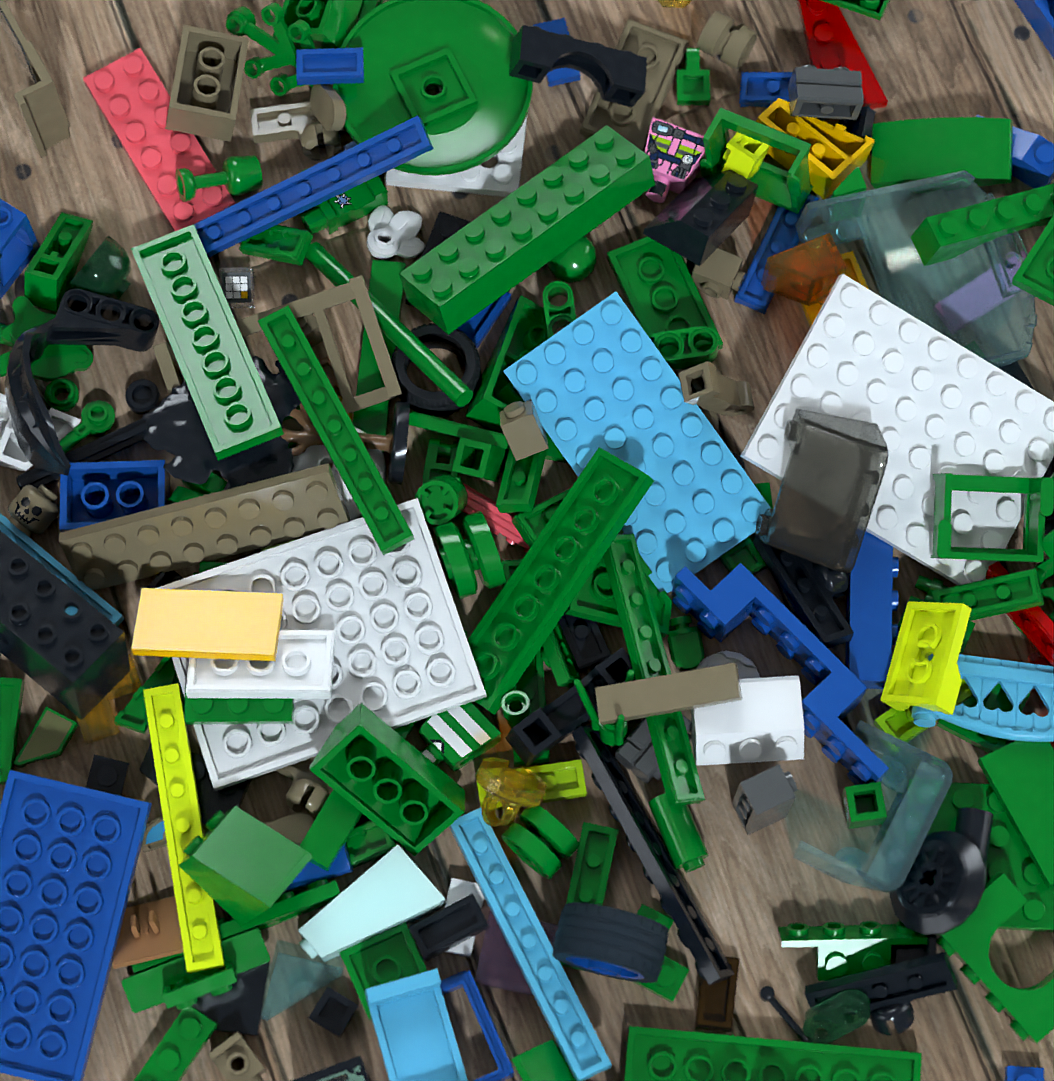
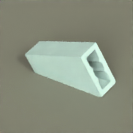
(377, 901)

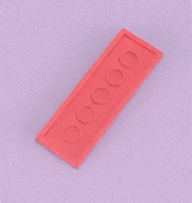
(137, 113)

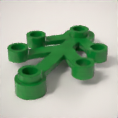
(243, 22)

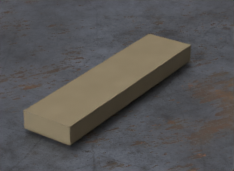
(669, 693)

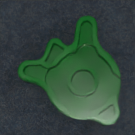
(56, 359)

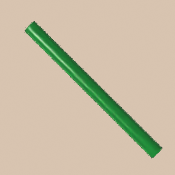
(395, 330)

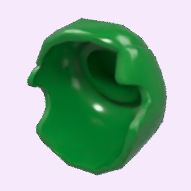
(574, 262)

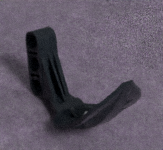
(83, 326)

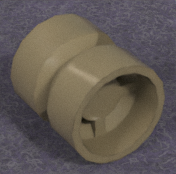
(727, 40)

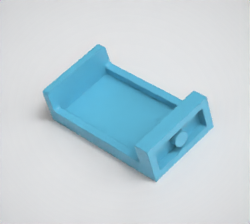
(415, 1029)

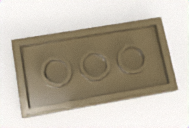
(664, 58)

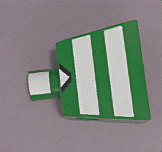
(458, 736)

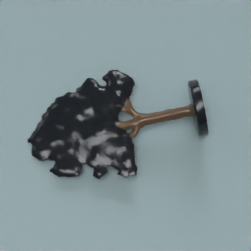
(179, 430)

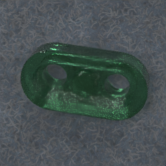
(834, 1018)

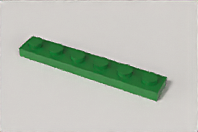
(285, 908)

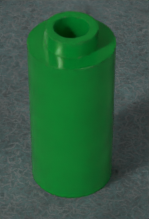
(679, 834)

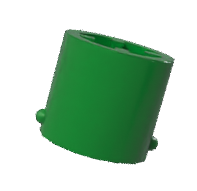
(442, 499)

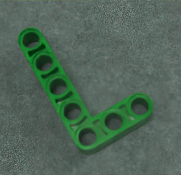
(682, 339)

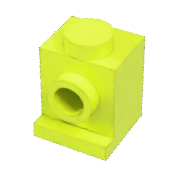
(744, 155)

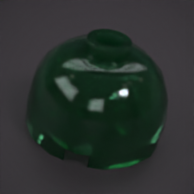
(105, 271)

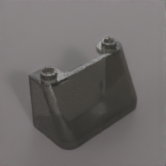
(826, 489)

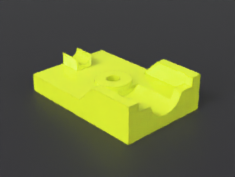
(913, 678)

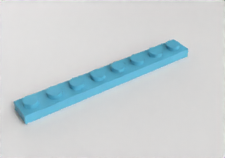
(530, 946)

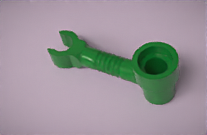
(515, 707)

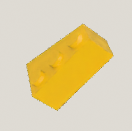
(832, 150)

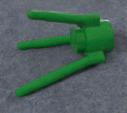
(610, 734)

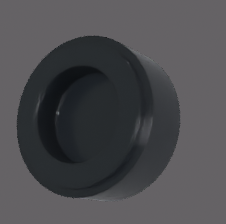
(142, 396)

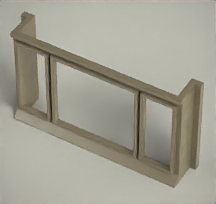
(316, 304)

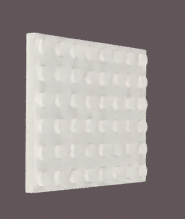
(935, 411)
(393, 630)

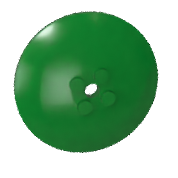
(447, 44)

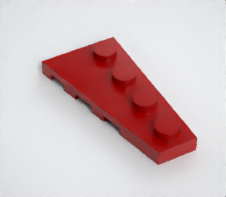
(834, 45)

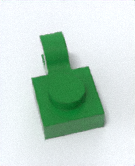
(692, 83)

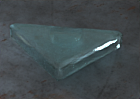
(295, 980)

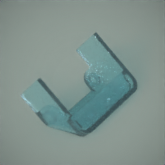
(920, 788)

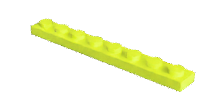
(182, 824)

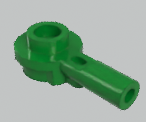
(96, 419)

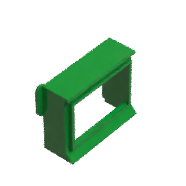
(776, 185)
(1037, 505)

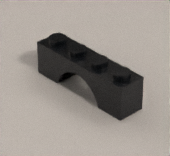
(615, 73)
(558, 719)

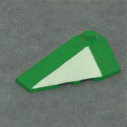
(520, 335)

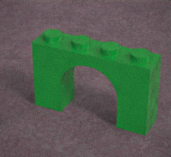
(1028, 1007)

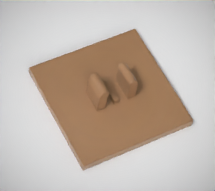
(148, 933)

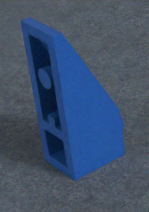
(1031, 158)

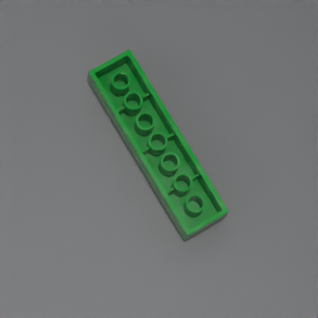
(527, 229)

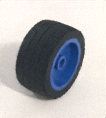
(610, 942)

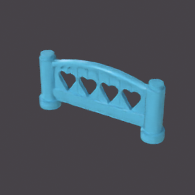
(1016, 681)

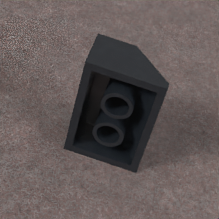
(704, 215)

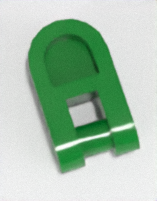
(437, 449)

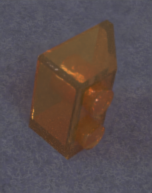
(805, 271)

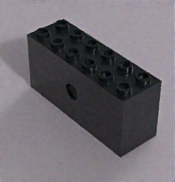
(67, 655)

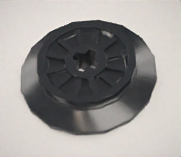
(957, 888)

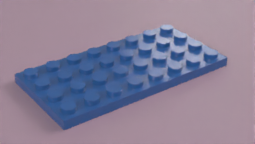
(62, 908)

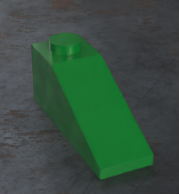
(56, 261)

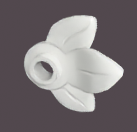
(397, 231)

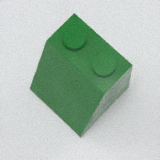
(243, 863)

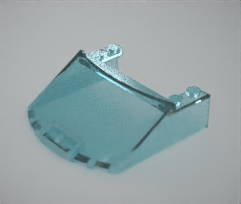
(960, 297)

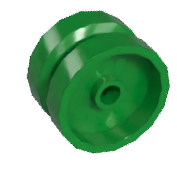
(473, 553)

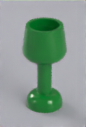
(238, 175)

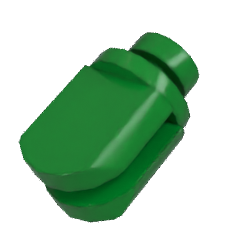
(685, 644)

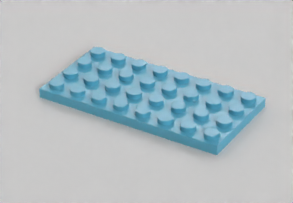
(614, 391)

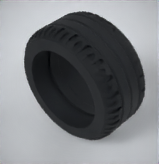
(438, 402)

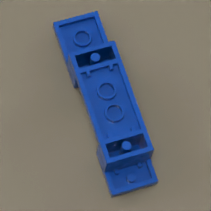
(838, 689)

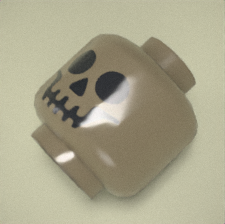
(33, 509)

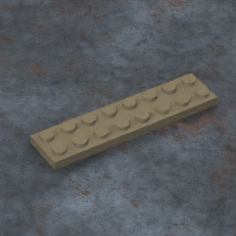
(205, 528)

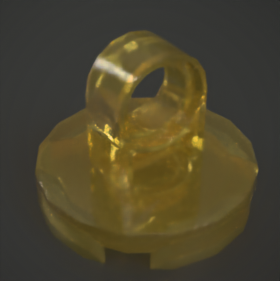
(508, 787)

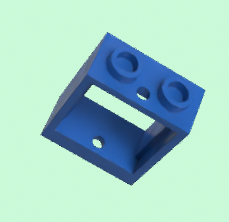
(17, 245)

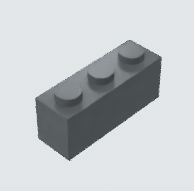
(764, 798)

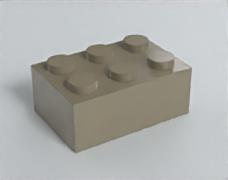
(207, 83)

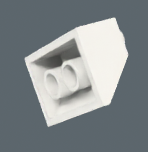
(755, 729)

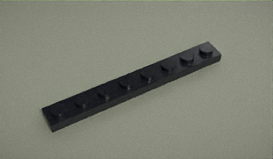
(655, 859)

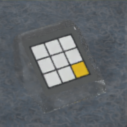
(238, 286)

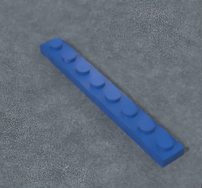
(314, 186)

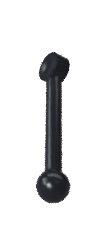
(767, 995)

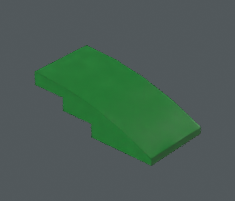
(942, 146)

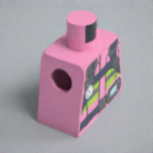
(673, 157)

